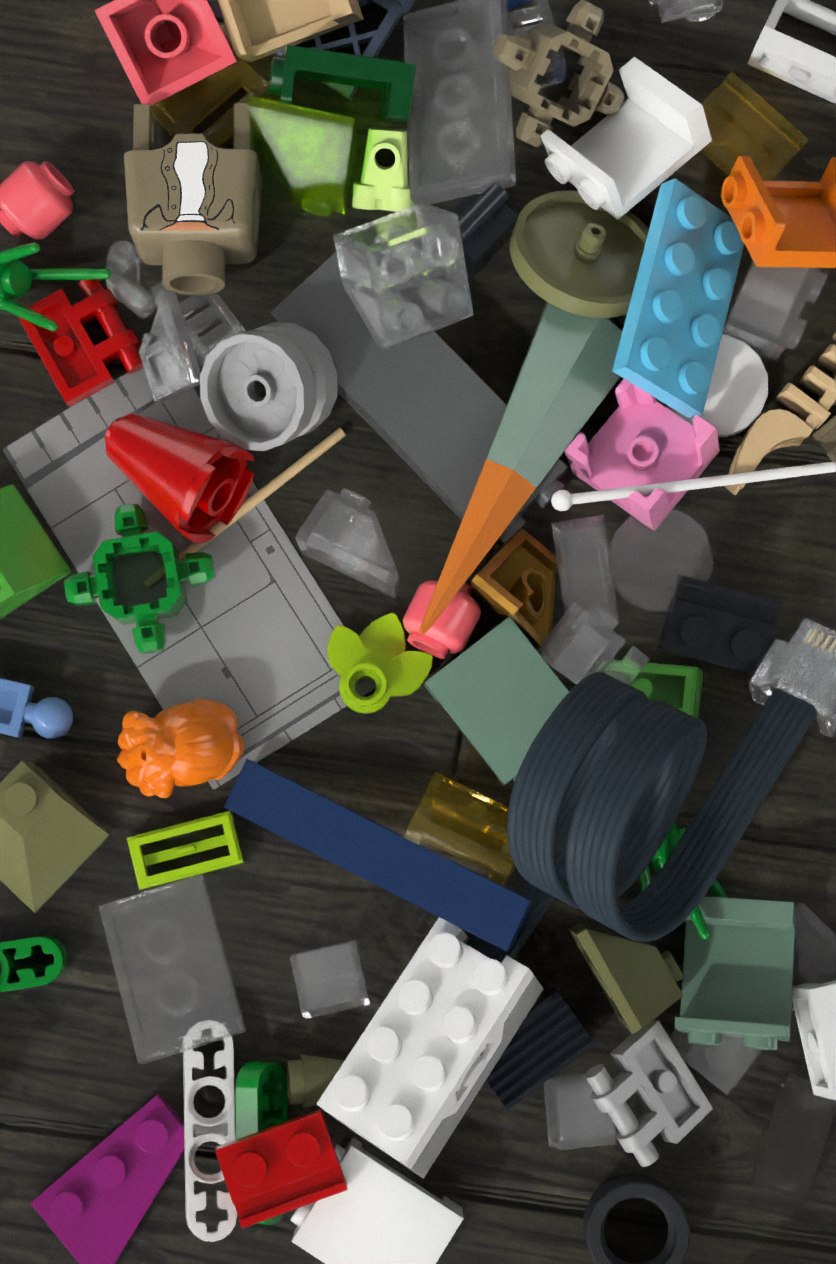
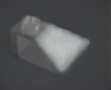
(350, 540)

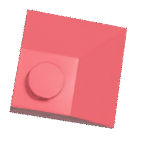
(165, 44)

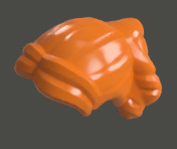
(179, 746)

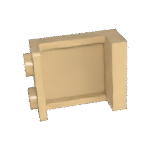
(268, 26)

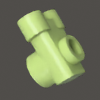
(384, 186)

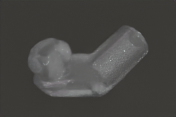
(125, 279)

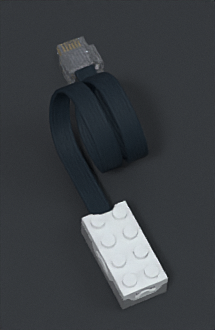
(580, 830)

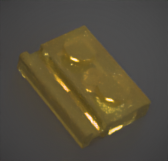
(748, 126)

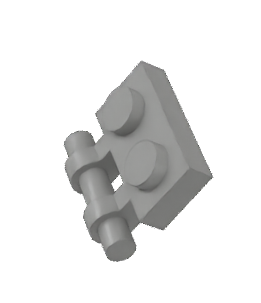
(661, 1083)

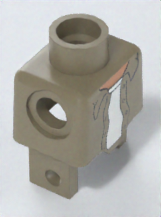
(193, 203)

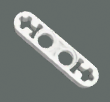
(201, 1130)

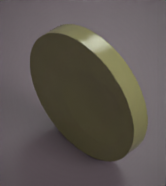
(578, 254)

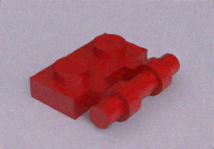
(69, 352)

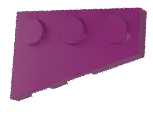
(112, 1186)

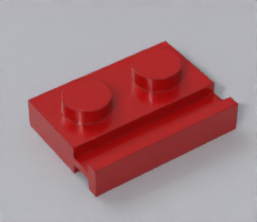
(281, 1168)

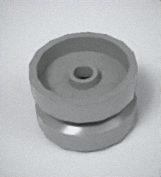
(268, 385)

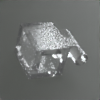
(587, 644)

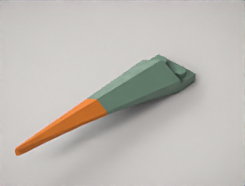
(552, 399)

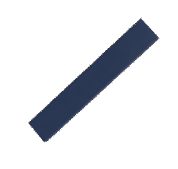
(379, 855)

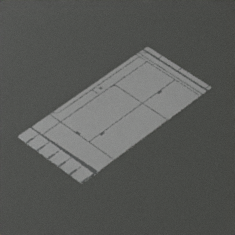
(241, 639)

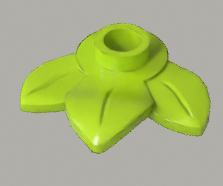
(376, 656)

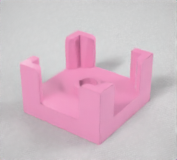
(643, 447)

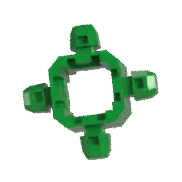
(86, 588)

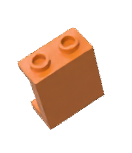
(783, 219)

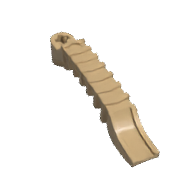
(781, 427)

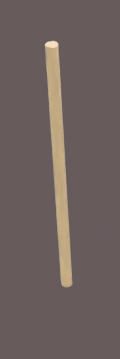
(255, 499)

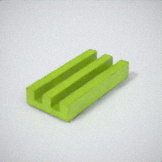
(229, 838)

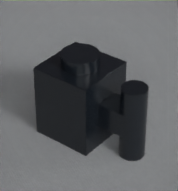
(484, 225)

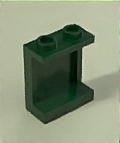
(390, 77)

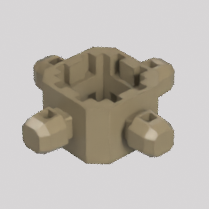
(528, 59)

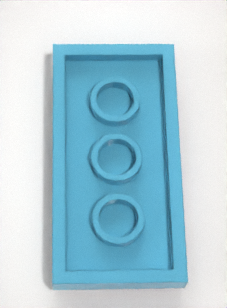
(680, 300)

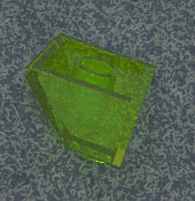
(308, 151)

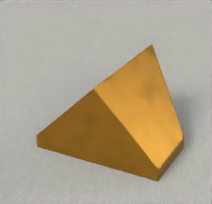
(521, 585)

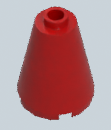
(181, 472)

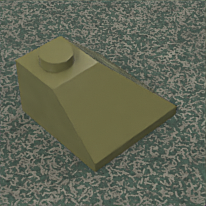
(42, 835)
(631, 974)

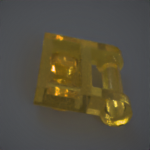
(192, 105)
(464, 826)

